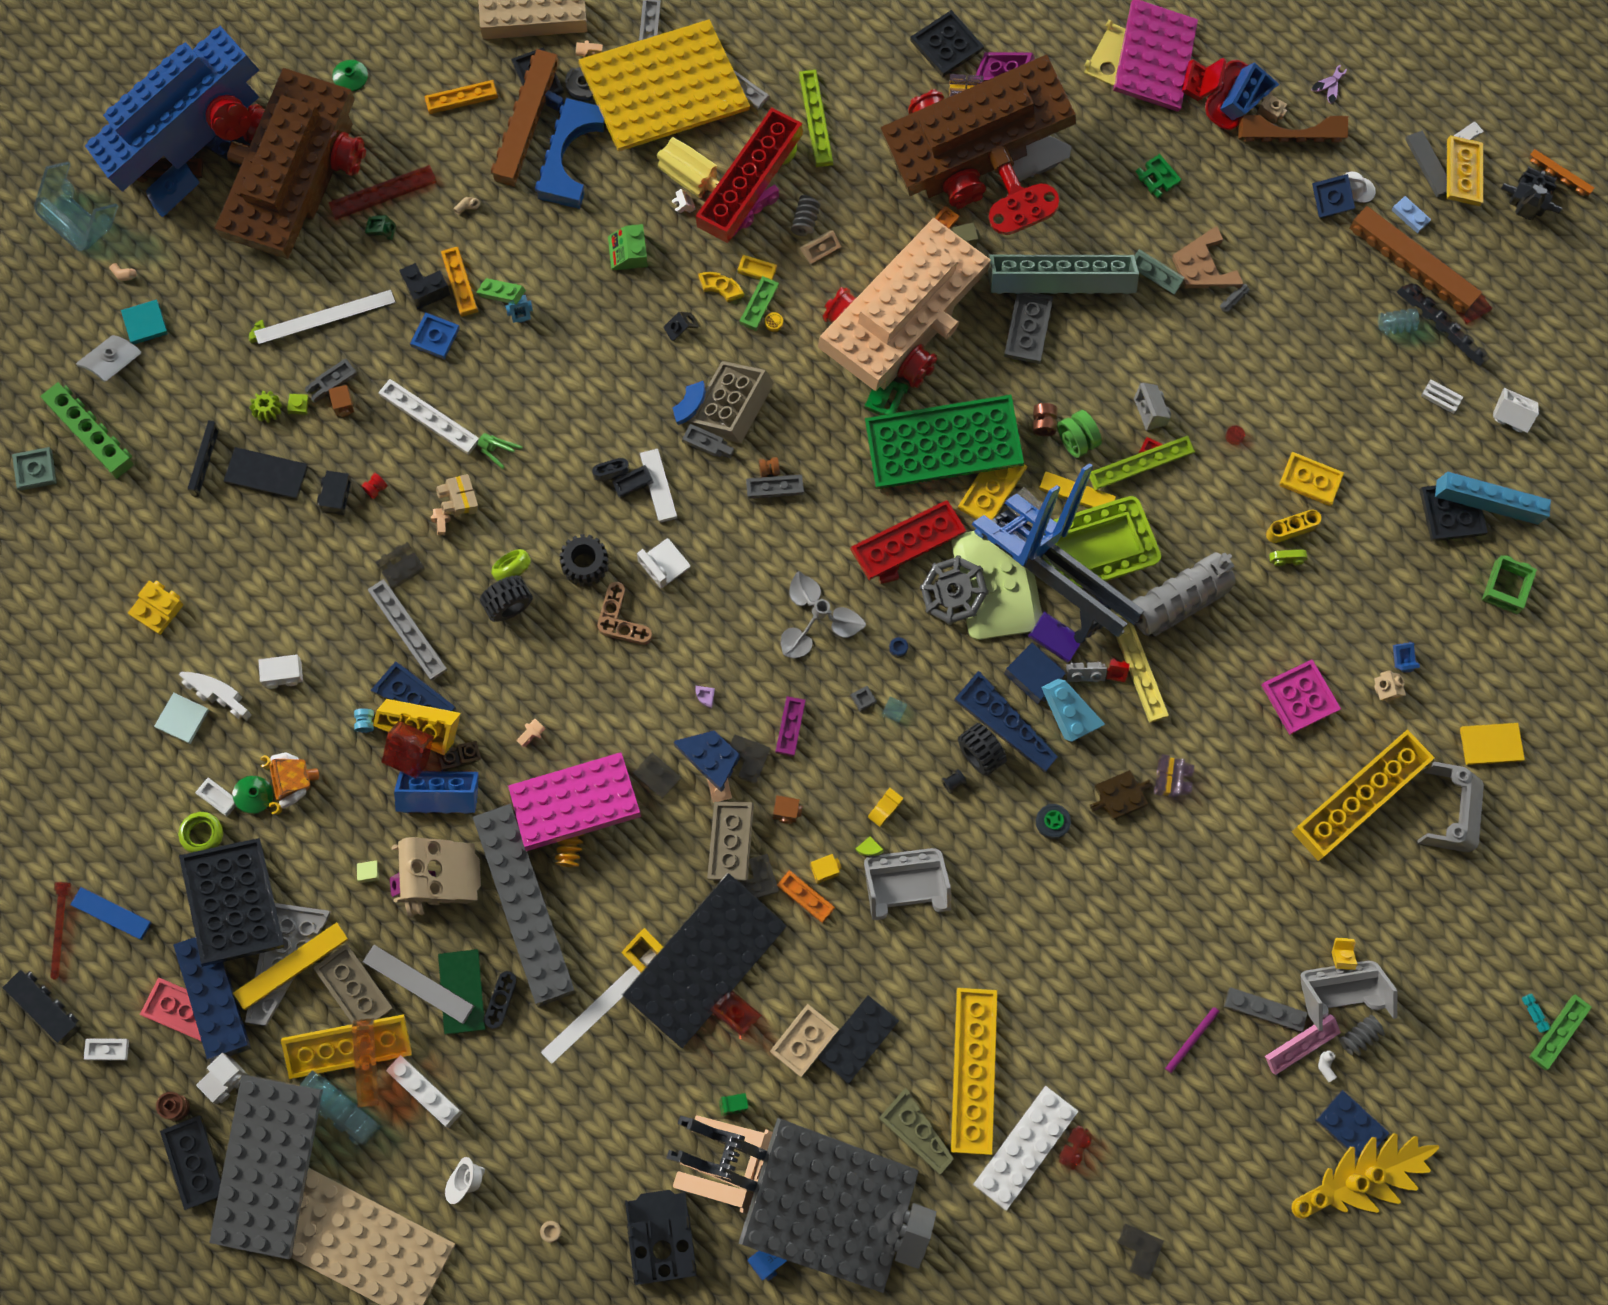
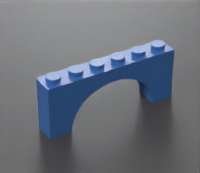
(575, 121)

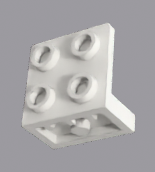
(663, 563)

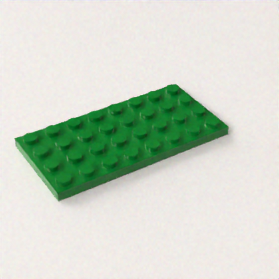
(944, 441)

